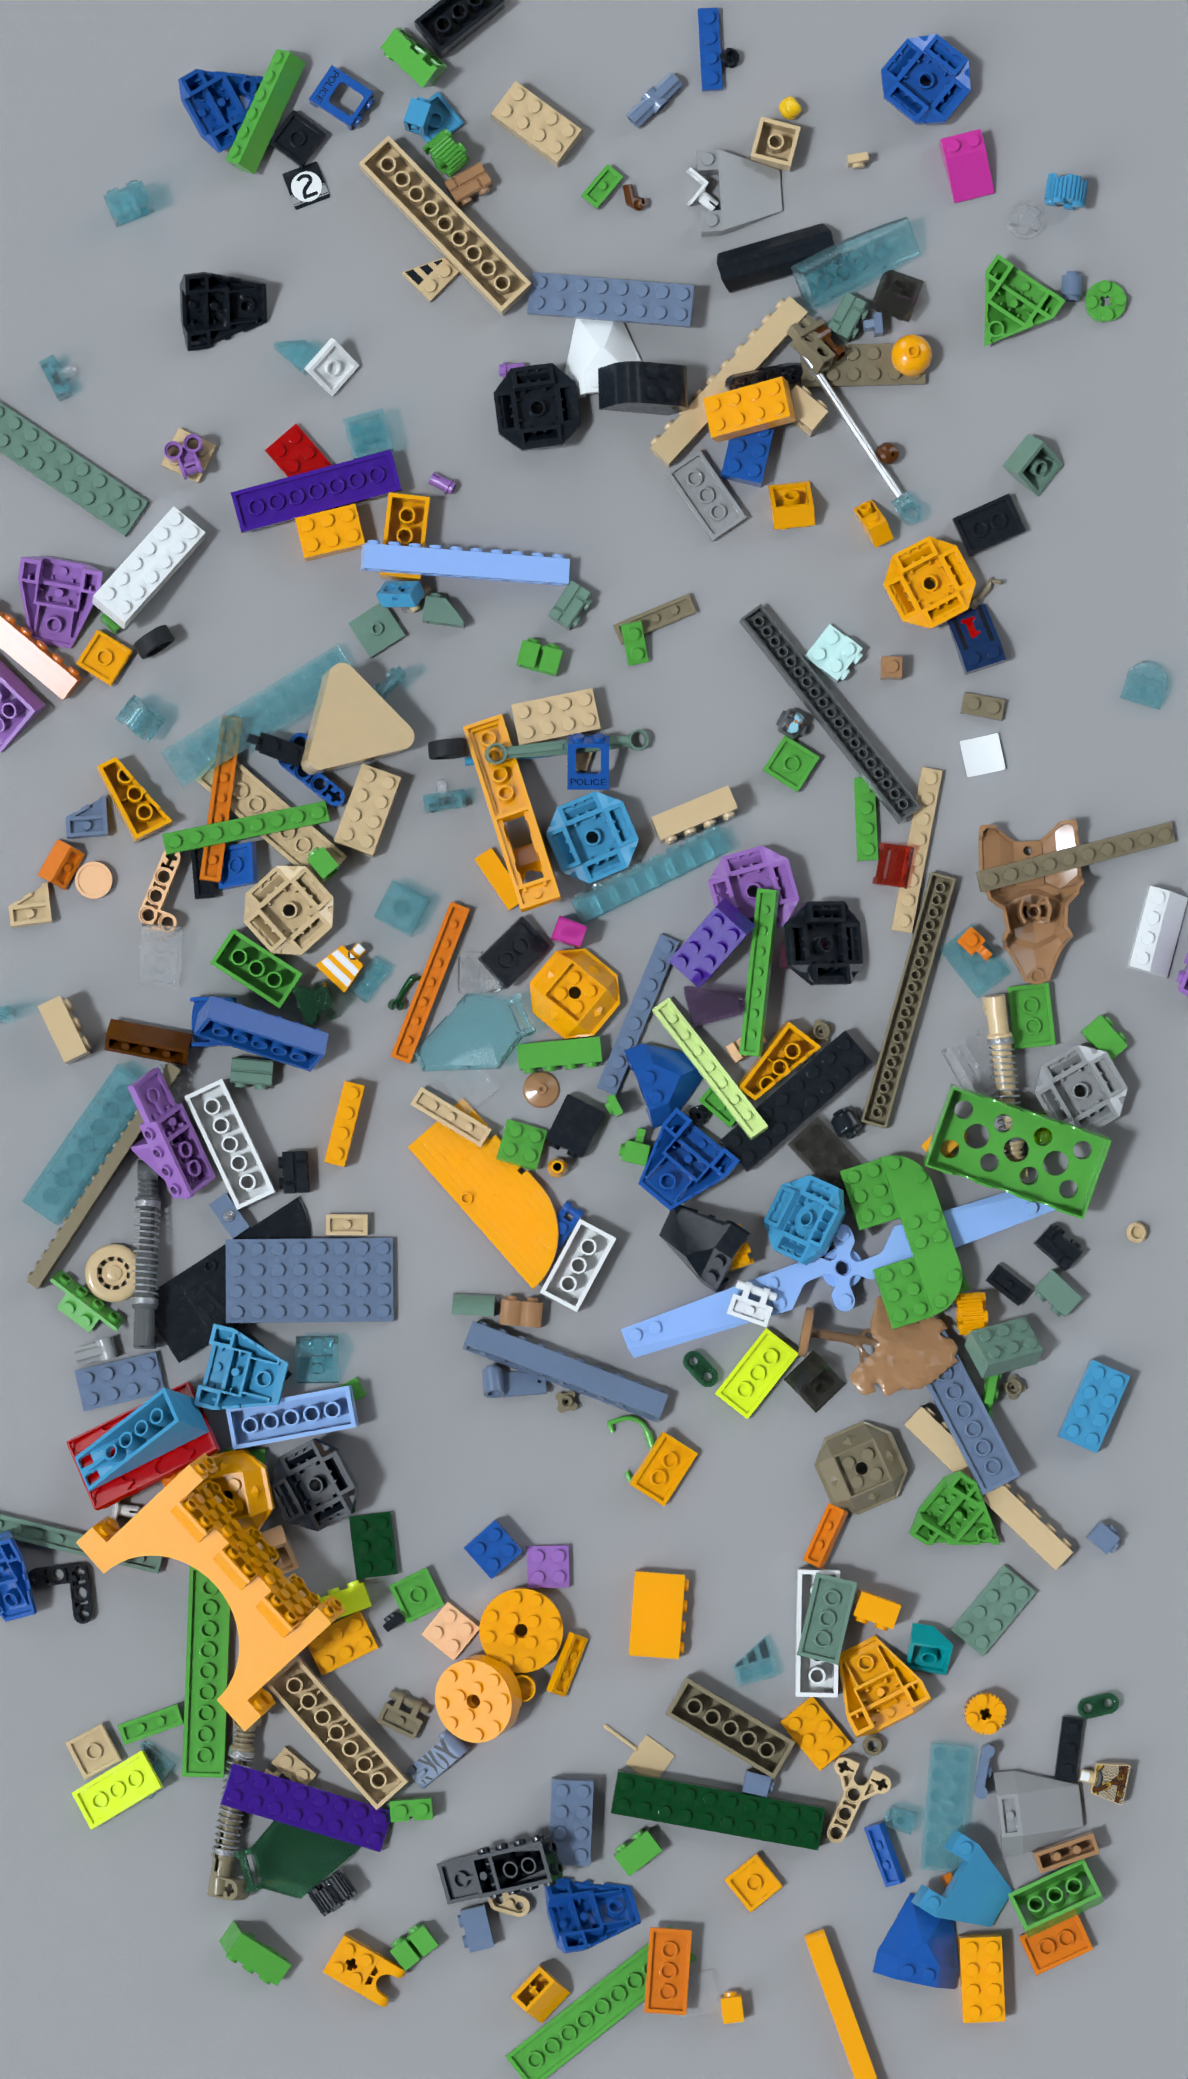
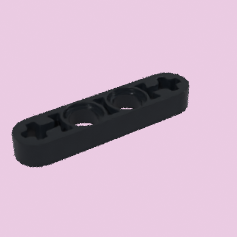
(763, 375)

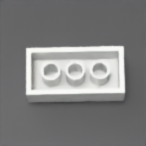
(578, 1265)

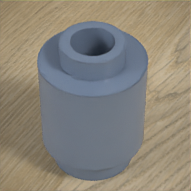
(1071, 286)

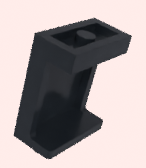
(574, 1126)

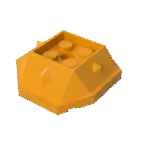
(929, 561)
(571, 1016)
(249, 1484)

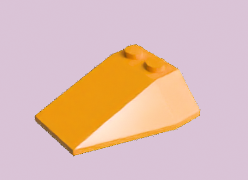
(878, 1687)

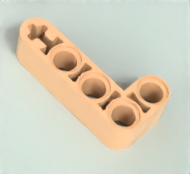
(164, 888)

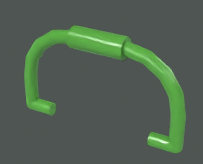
(647, 1433)

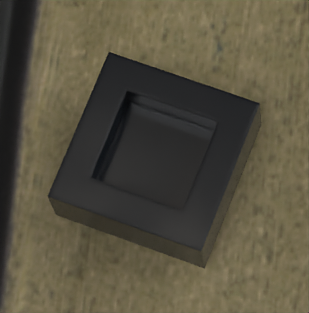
(392, 1620)

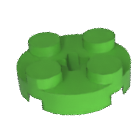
(1107, 313)

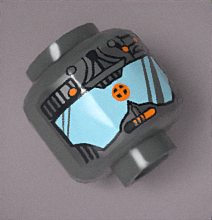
(791, 723)

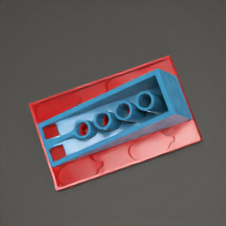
(142, 1446)

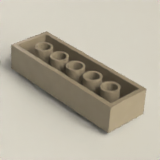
(730, 1727)

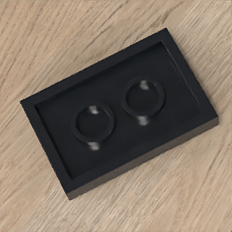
(988, 525)
(513, 952)

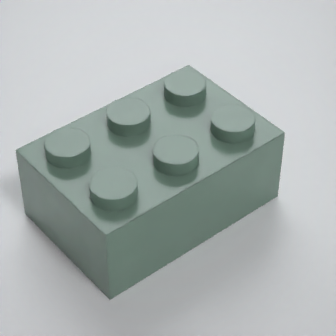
(1003, 1347)

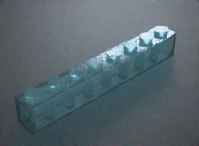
(650, 875)

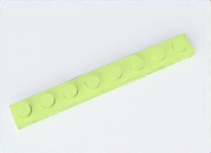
(710, 1068)

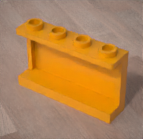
(658, 1615)

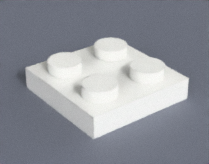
(331, 367)

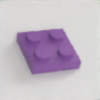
(548, 1566)

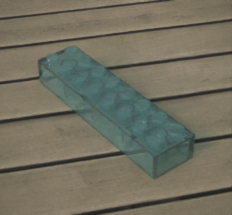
(84, 1148)

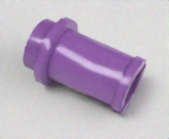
(504, 368)
(442, 483)

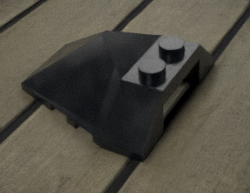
(219, 307)
(704, 1244)

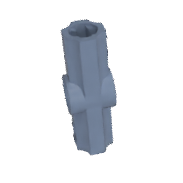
(654, 100)

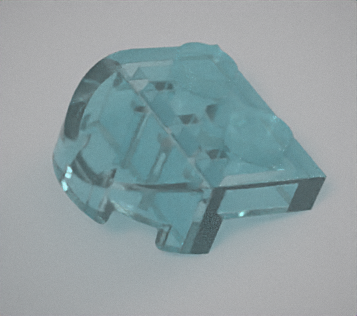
(1145, 684)

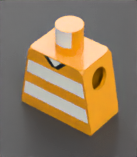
(343, 966)

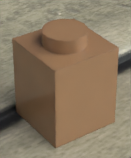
(891, 668)

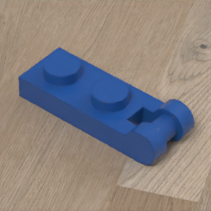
(564, 1226)

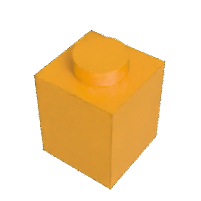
(732, 2007)

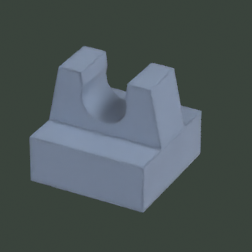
(874, 324)

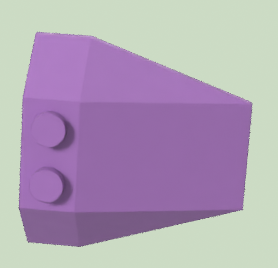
(57, 597)

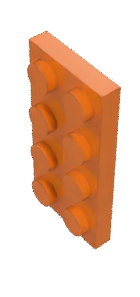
(667, 1971)

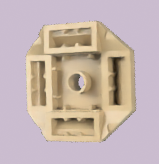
(266, 907)

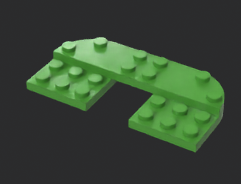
(904, 1191)

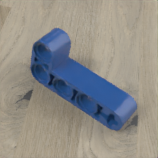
(310, 780)

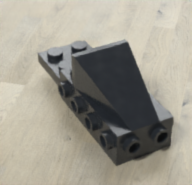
(501, 1869)

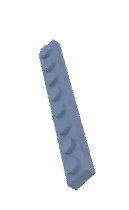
(638, 1013)

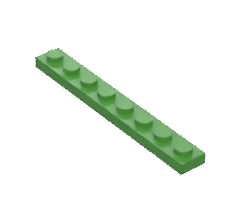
(245, 828)
(759, 972)

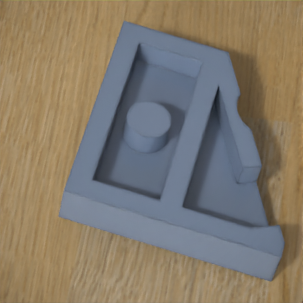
(89, 821)

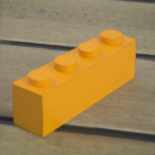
(344, 1124)

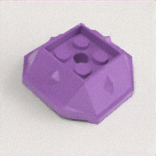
(755, 868)

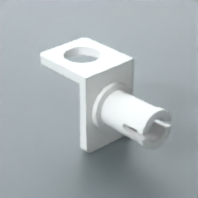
(701, 195)
(123, 1510)

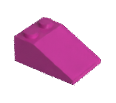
(966, 166)

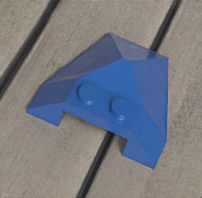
(684, 1162)
(15, 1589)
(588, 1913)
(919, 1949)

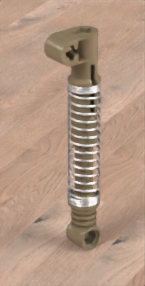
(229, 1825)

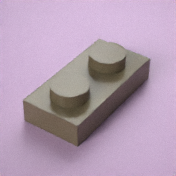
(982, 706)

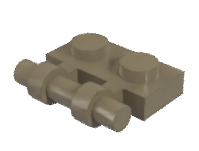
(400, 1720)

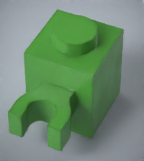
(636, 1151)

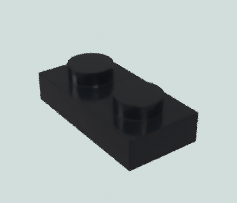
(1008, 1285)

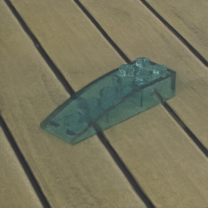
(854, 261)

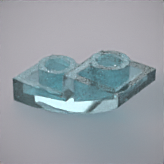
(370, 979)

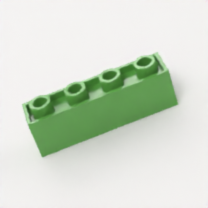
(559, 1053)

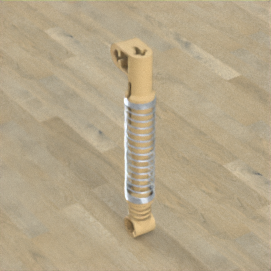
(1004, 1072)

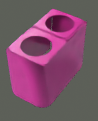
(568, 932)

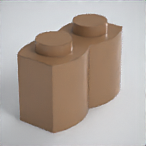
(521, 1313)

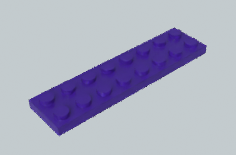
(316, 491)
(305, 1807)

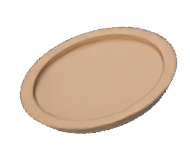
(93, 880)

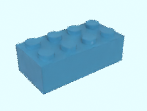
(1093, 1406)

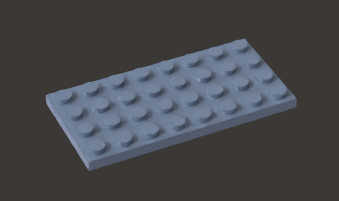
(309, 1280)

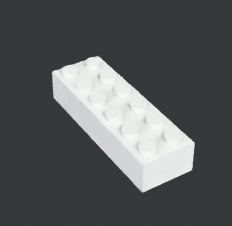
(148, 567)
(230, 1144)
(812, 1676)

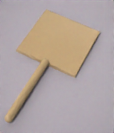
(648, 1757)

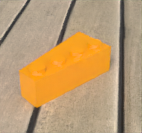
(778, 1059)

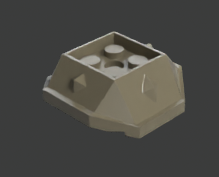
(839, 1459)

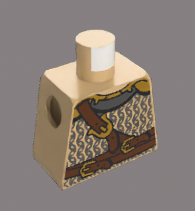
(1107, 1780)

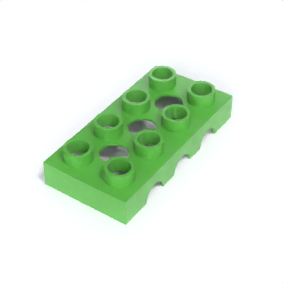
(1006, 1174)

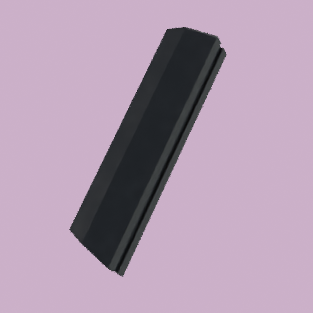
(771, 258)

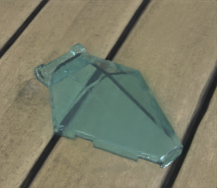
(475, 1035)

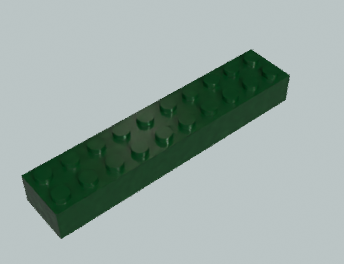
(717, 1809)

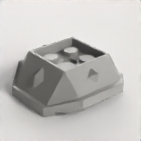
(1085, 1068)

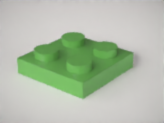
(791, 763)
(521, 1145)
(416, 1595)

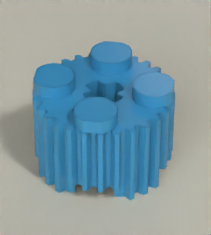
(1066, 191)

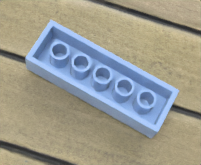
(293, 1417)

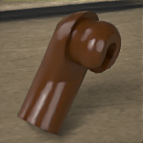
(633, 201)

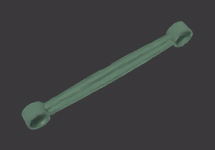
(560, 747)

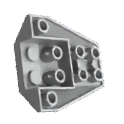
(1034, 1810)

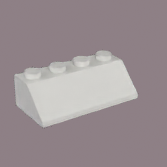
(1157, 932)

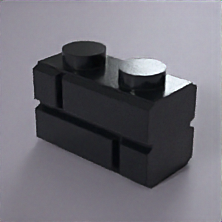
(295, 1172)
(1058, 1247)

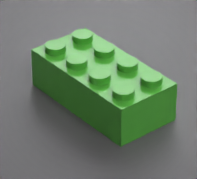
(257, 969)
(1055, 1898)

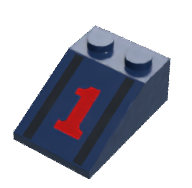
(976, 640)

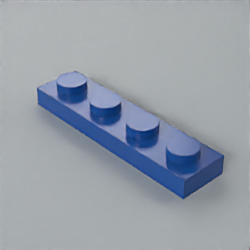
(710, 49)

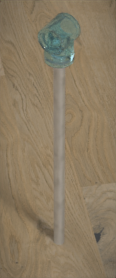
(903, 501)

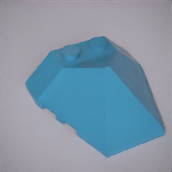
(240, 1373)

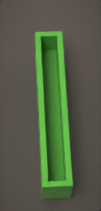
(265, 111)

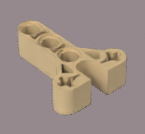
(866, 1790)

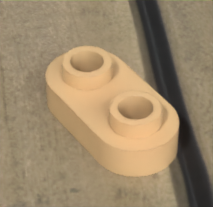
(508, 1905)

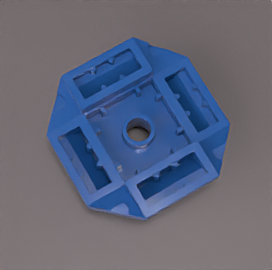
(930, 59)

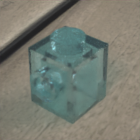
(900, 1819)

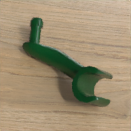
(403, 991)

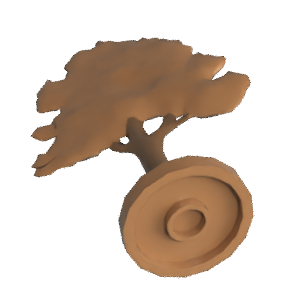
(902, 1356)

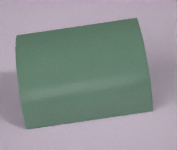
(473, 1304)

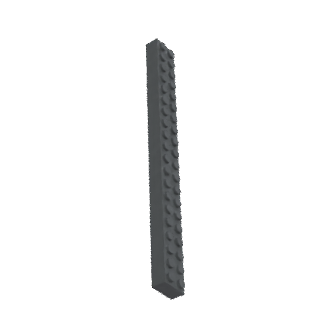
(830, 714)

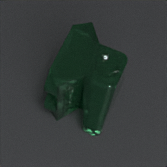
(316, 1002)

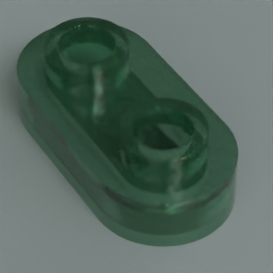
(700, 1369)
(1097, 1705)

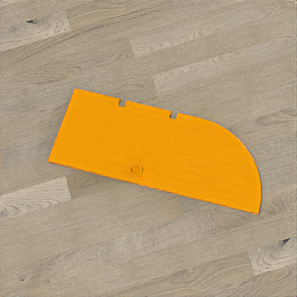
(498, 1199)

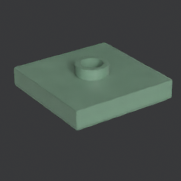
(376, 629)

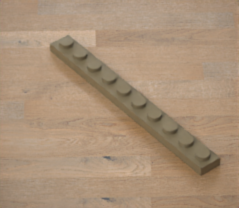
(1075, 857)

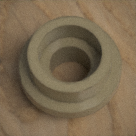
(873, 1752)

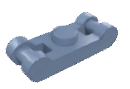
(983, 1770)

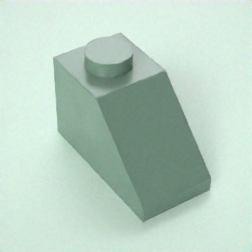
(440, 612)

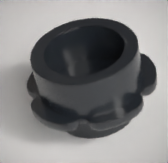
(733, 54)
(704, 1115)

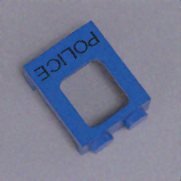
(327, 87)
(587, 781)

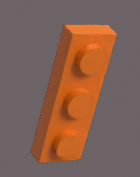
(825, 1536)

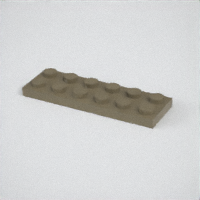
(862, 367)

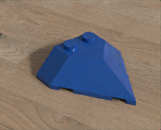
(218, 103)
(664, 1079)

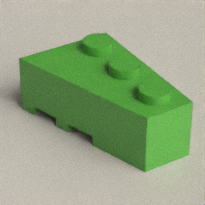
(413, 58)
(254, 1955)

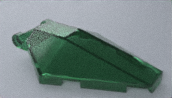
(292, 1859)

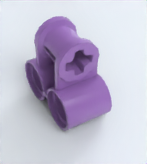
(187, 458)

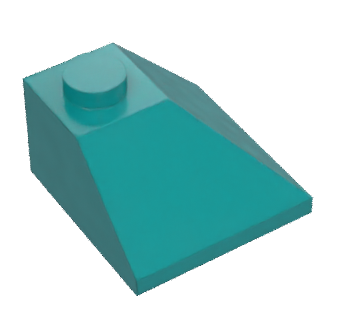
(928, 1650)

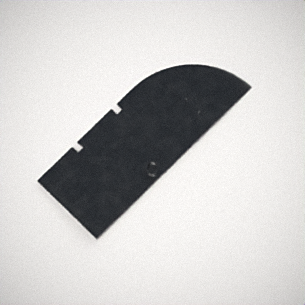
(183, 1323)

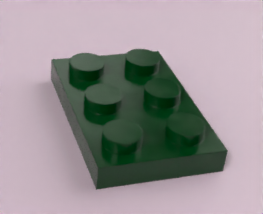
(373, 1545)

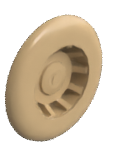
(113, 1273)

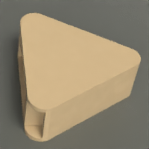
(351, 724)

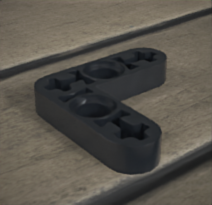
(68, 1577)

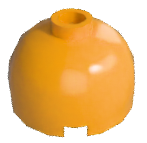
(911, 355)

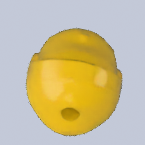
(789, 108)

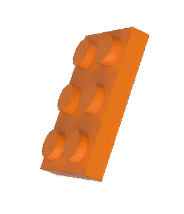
(1056, 1945)

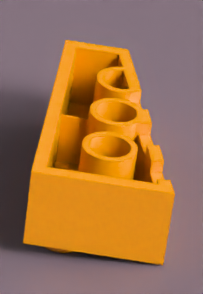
(132, 801)

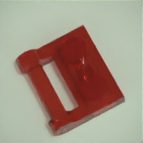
(898, 867)

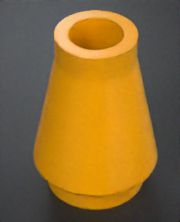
(557, 1174)

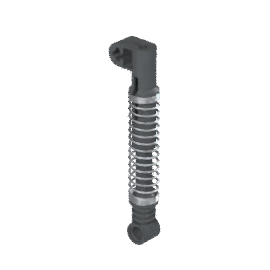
(146, 1258)

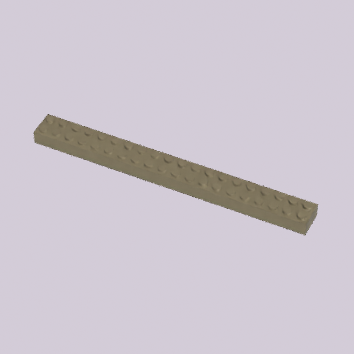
(908, 1000)
(93, 1191)

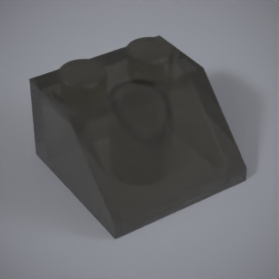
(897, 295)
(814, 1381)

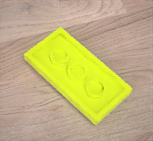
(756, 1373)
(117, 1790)

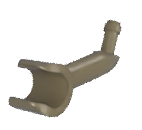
(984, 592)

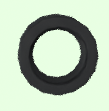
(154, 641)
(448, 749)

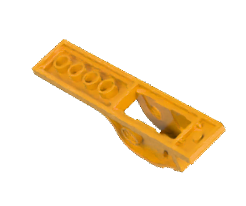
(506, 801)

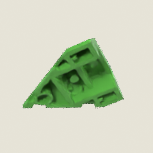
(1014, 301)
(954, 1514)

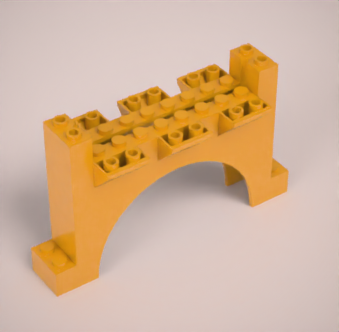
(271, 1612)

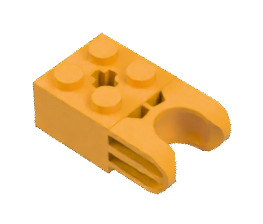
(369, 1968)

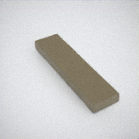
(661, 615)

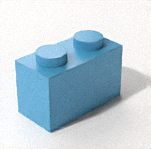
(418, 116)

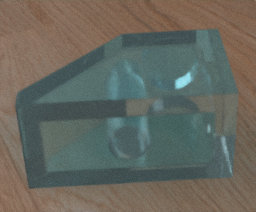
(297, 352)

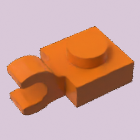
(973, 942)

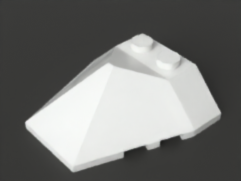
(595, 346)

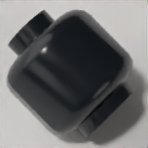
(846, 1123)

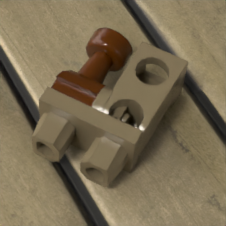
(815, 343)

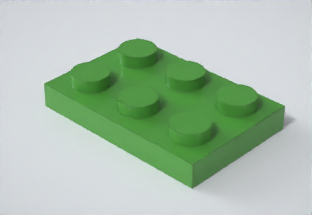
(1031, 1016)

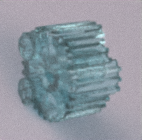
(141, 719)

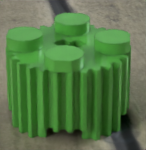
(446, 154)

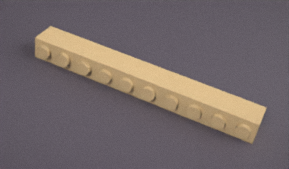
(747, 357)
(1001, 1500)

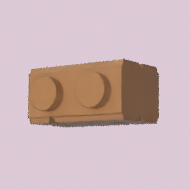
(468, 185)

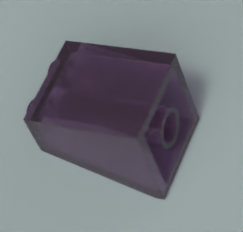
(711, 1006)

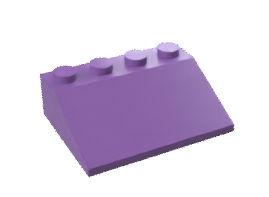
(17, 706)

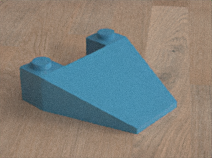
(975, 1890)

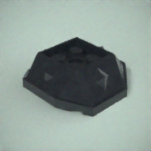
(537, 386)
(841, 940)
(297, 1491)

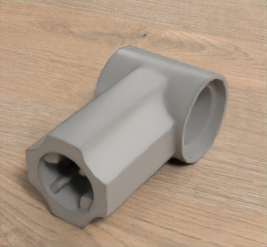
(100, 1350)

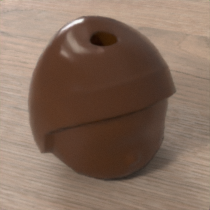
(887, 453)

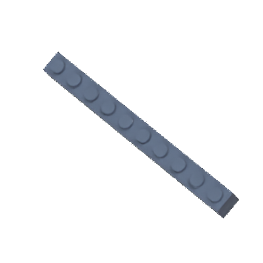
(565, 1371)

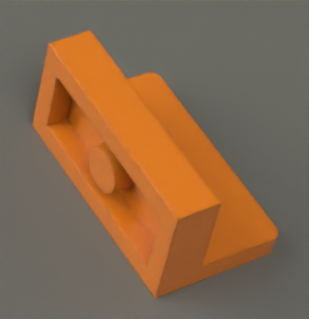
(61, 864)

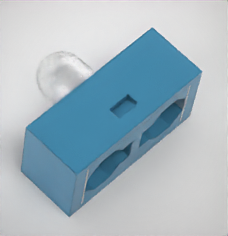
(401, 594)

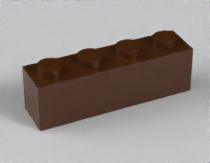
(148, 1042)

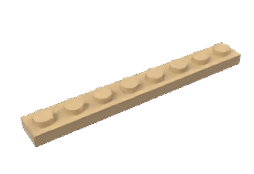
(919, 840)

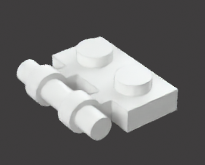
(748, 1309)

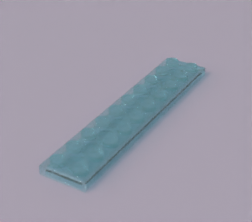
(260, 713)

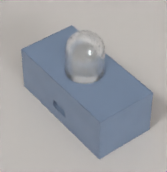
(229, 1215)

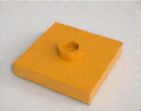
(104, 657)
(753, 1882)

